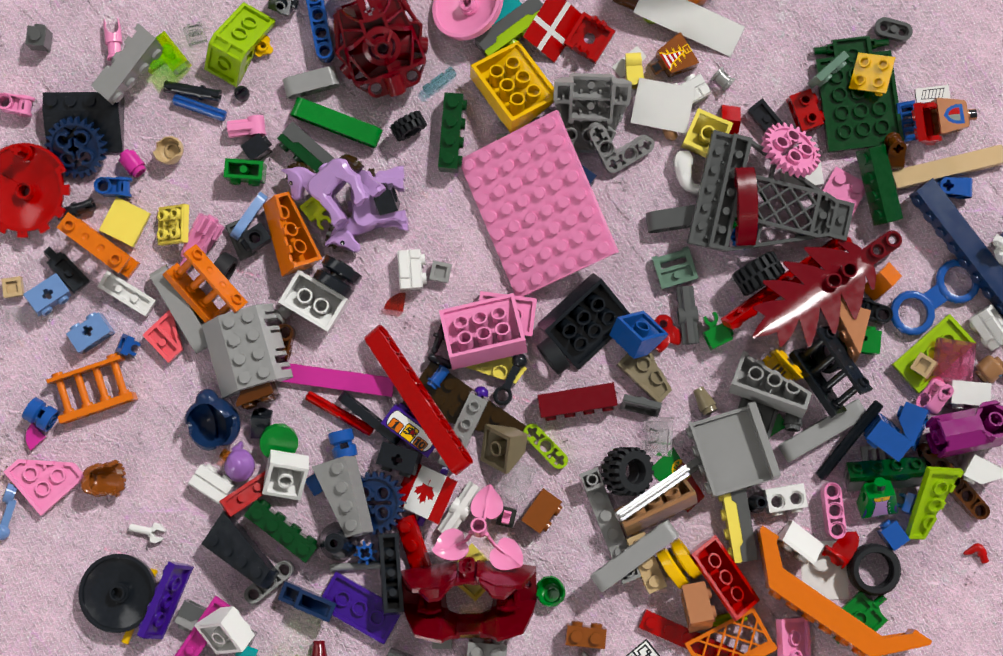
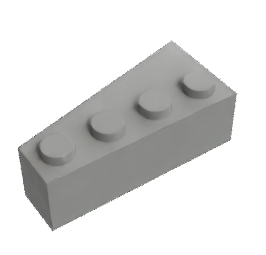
(128, 65)
(768, 387)
(345, 494)

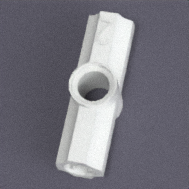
(460, 508)

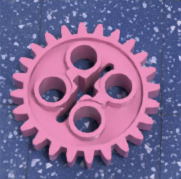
(798, 160)

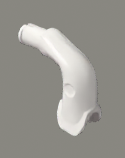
(682, 163)

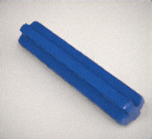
(199, 107)

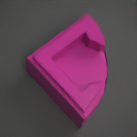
(34, 436)

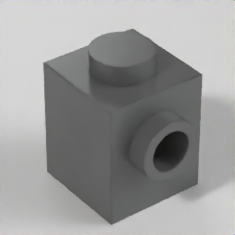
(39, 38)

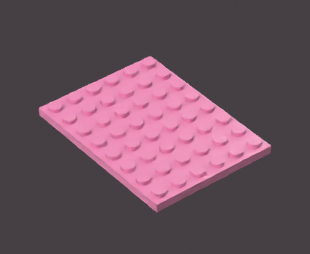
(538, 205)

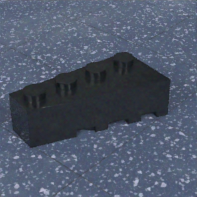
(235, 547)

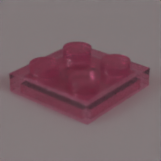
(954, 359)

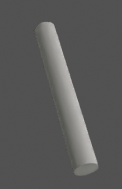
(354, 566)

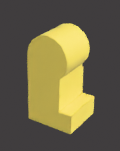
(633, 68)

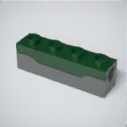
(303, 147)
(905, 473)

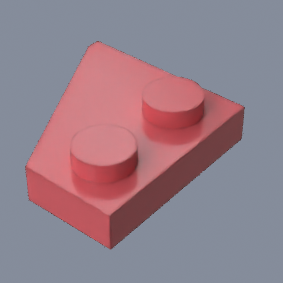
(165, 337)

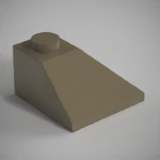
(502, 447)

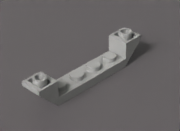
(606, 517)

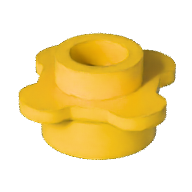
(267, 47)

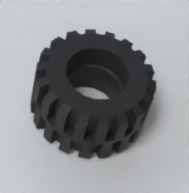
(751, 276)
(639, 471)

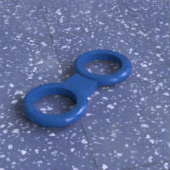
(931, 300)

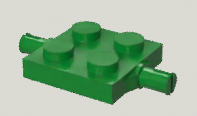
(866, 610)

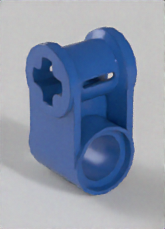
(116, 186)
(957, 187)

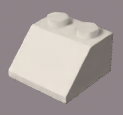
(285, 474)
(225, 630)

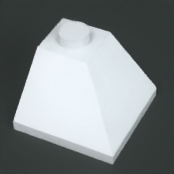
(979, 469)

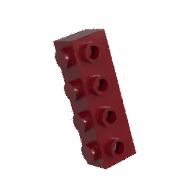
(577, 400)

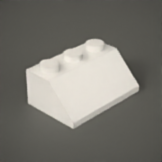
(314, 301)

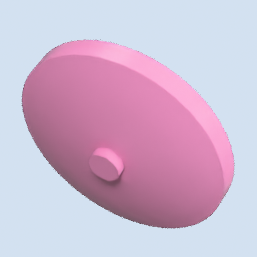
(465, 18)

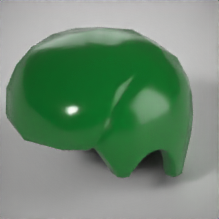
(550, 591)

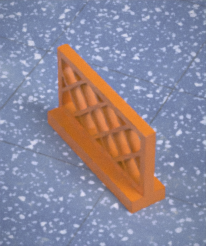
(761, 650)

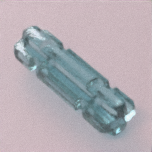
(439, 81)

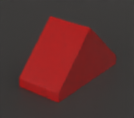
(732, 114)

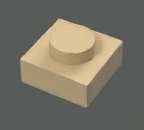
(12, 287)
(924, 365)

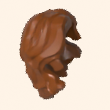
(104, 479)

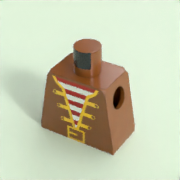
(675, 57)

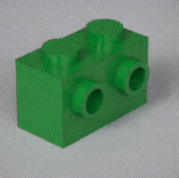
(245, 171)

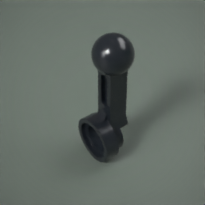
(518, 361)

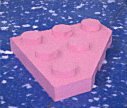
(44, 481)

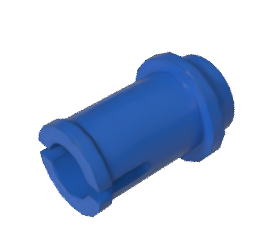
(437, 378)

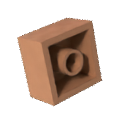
(697, 606)

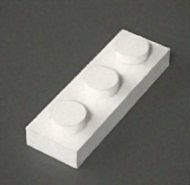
(127, 293)

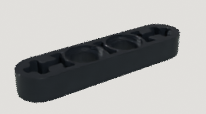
(368, 416)

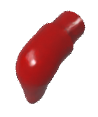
(980, 550)

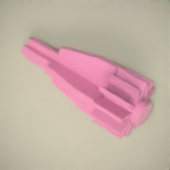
(203, 233)

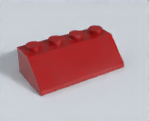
(724, 577)

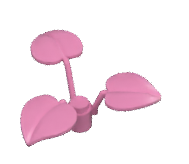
(489, 505)

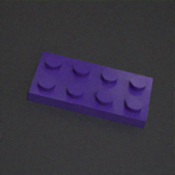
(165, 600)
(359, 608)

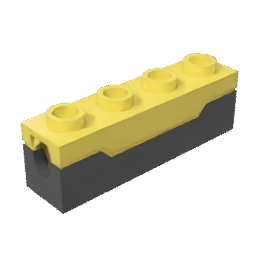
(738, 526)

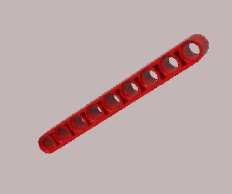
(418, 400)

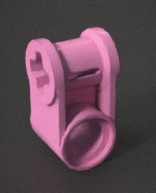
(18, 105)
(933, 397)

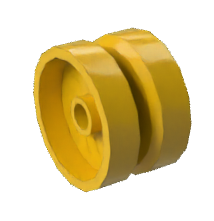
(677, 564)

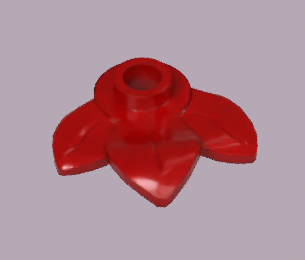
(674, 334)

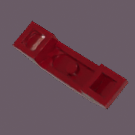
(746, 206)

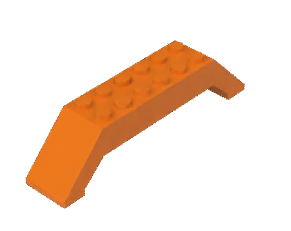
(825, 612)

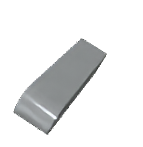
(181, 311)
(821, 431)
(634, 555)

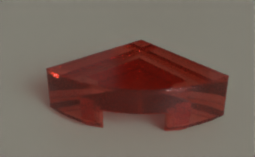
(396, 302)

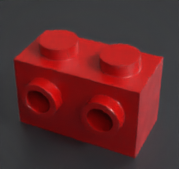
(805, 111)

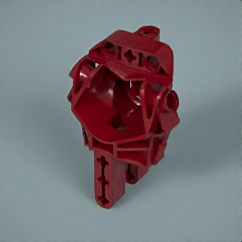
(359, 26)

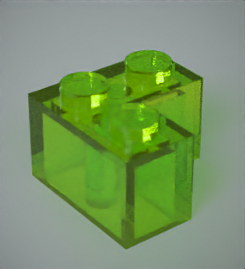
(170, 55)

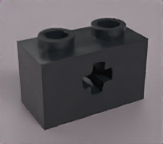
(410, 459)

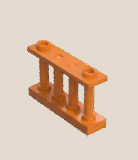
(98, 245)
(190, 289)
(88, 408)

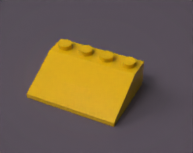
(513, 85)

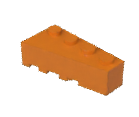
(290, 235)

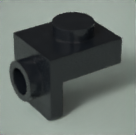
(259, 421)

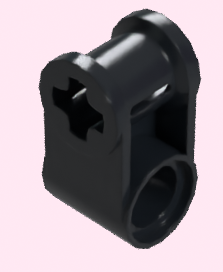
(875, 307)

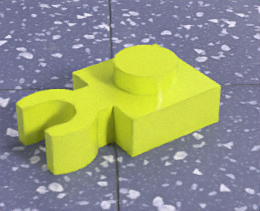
(314, 211)

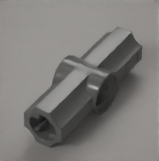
(687, 315)

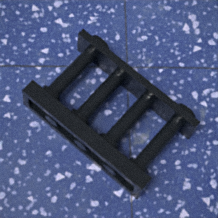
(817, 382)

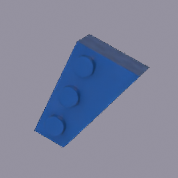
(886, 436)

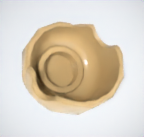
(169, 150)

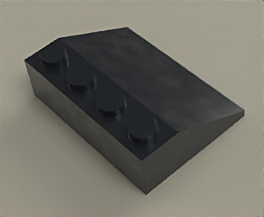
(89, 106)
(583, 320)

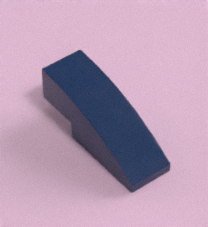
(307, 601)

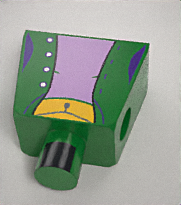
(877, 499)

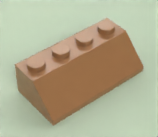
(665, 506)

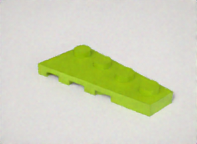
(930, 499)

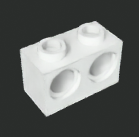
(784, 494)

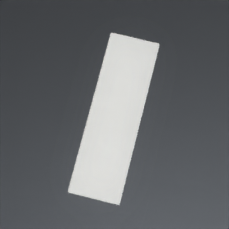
(693, 22)

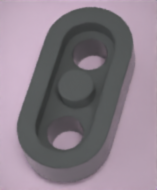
(892, 29)

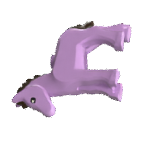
(329, 181)
(366, 217)

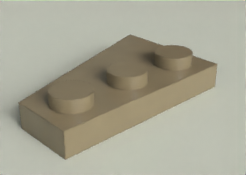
(646, 375)

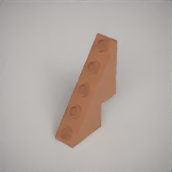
(853, 330)

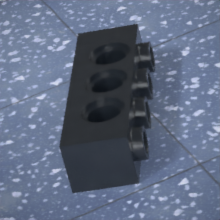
(390, 574)

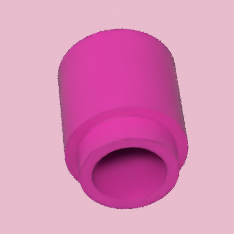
(132, 163)

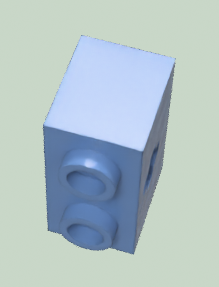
(53, 286)
(100, 332)

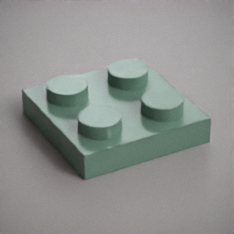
(824, 75)

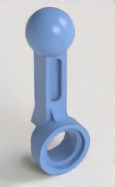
(10, 505)

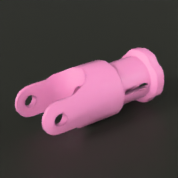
(113, 40)

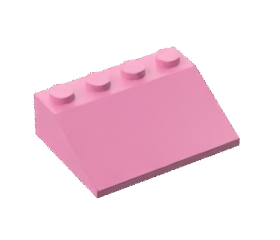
(483, 331)

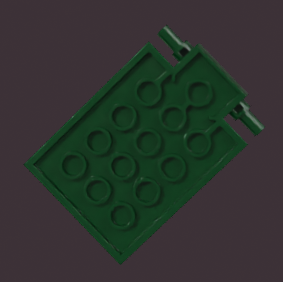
(855, 116)

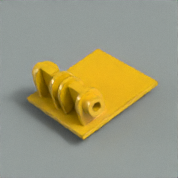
(872, 73)
(780, 357)

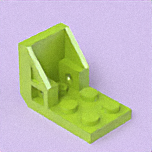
(235, 42)

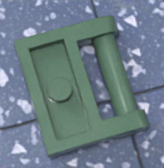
(675, 274)

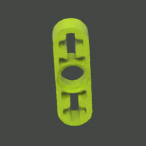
(539, 431)

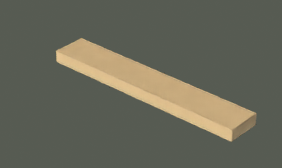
(948, 167)

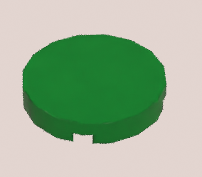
(278, 438)

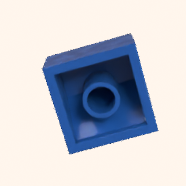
(637, 334)
(913, 422)

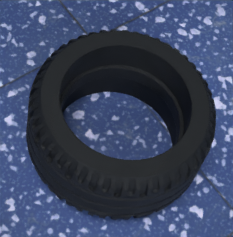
(893, 574)

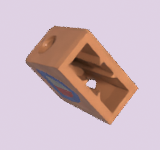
(951, 116)

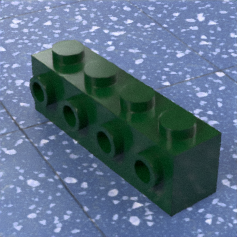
(451, 132)
(879, 185)
(281, 530)

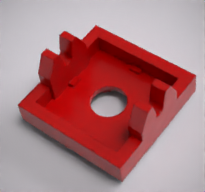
(585, 25)
(924, 130)

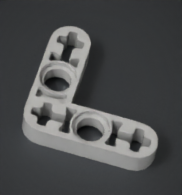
(612, 153)

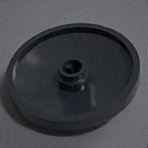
(116, 592)

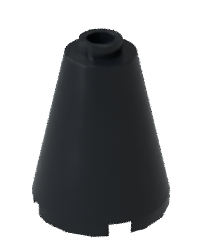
(345, 546)

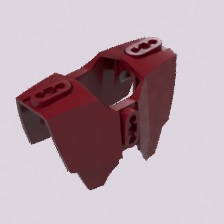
(427, 606)

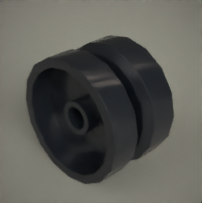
(338, 275)

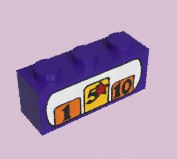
(407, 427)

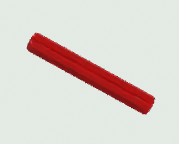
(339, 413)

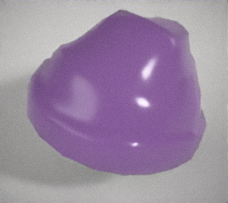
(239, 464)

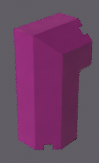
(966, 430)

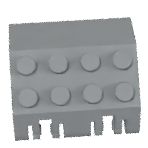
(246, 349)

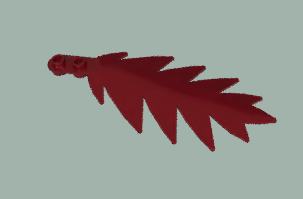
(822, 289)

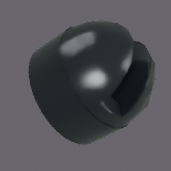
(242, 96)

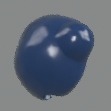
(212, 421)

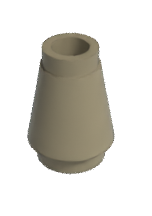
(704, 401)

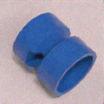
(38, 413)
(341, 437)

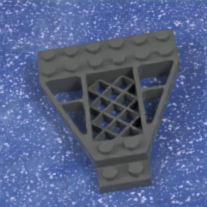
(717, 200)

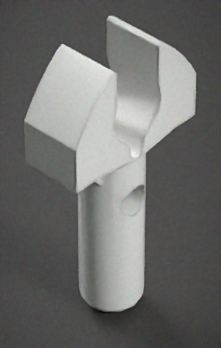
(148, 531)

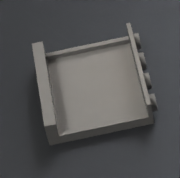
(733, 450)

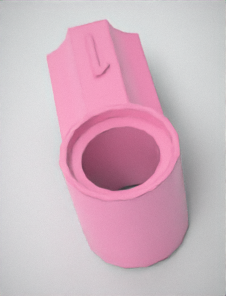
(247, 127)

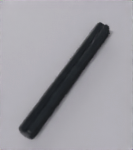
(849, 440)

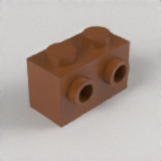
(541, 511)
(585, 635)

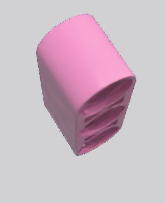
(839, 517)

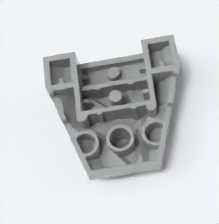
(591, 99)

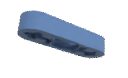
(249, 215)

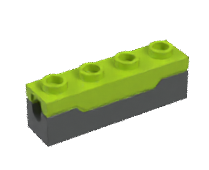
(508, 28)

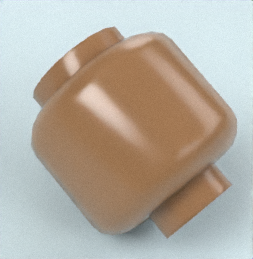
(989, 369)

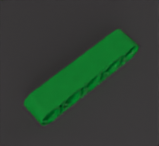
(336, 122)

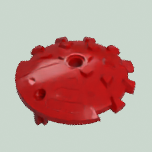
(40, 171)

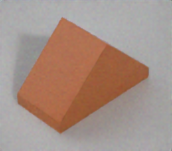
(885, 279)

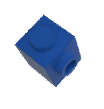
(892, 534)

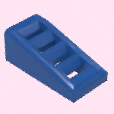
(908, 104)

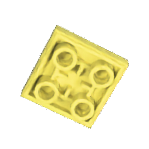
(125, 222)
(173, 224)

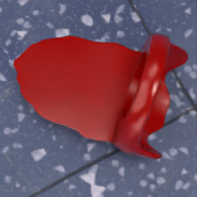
(842, 549)

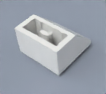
(800, 542)

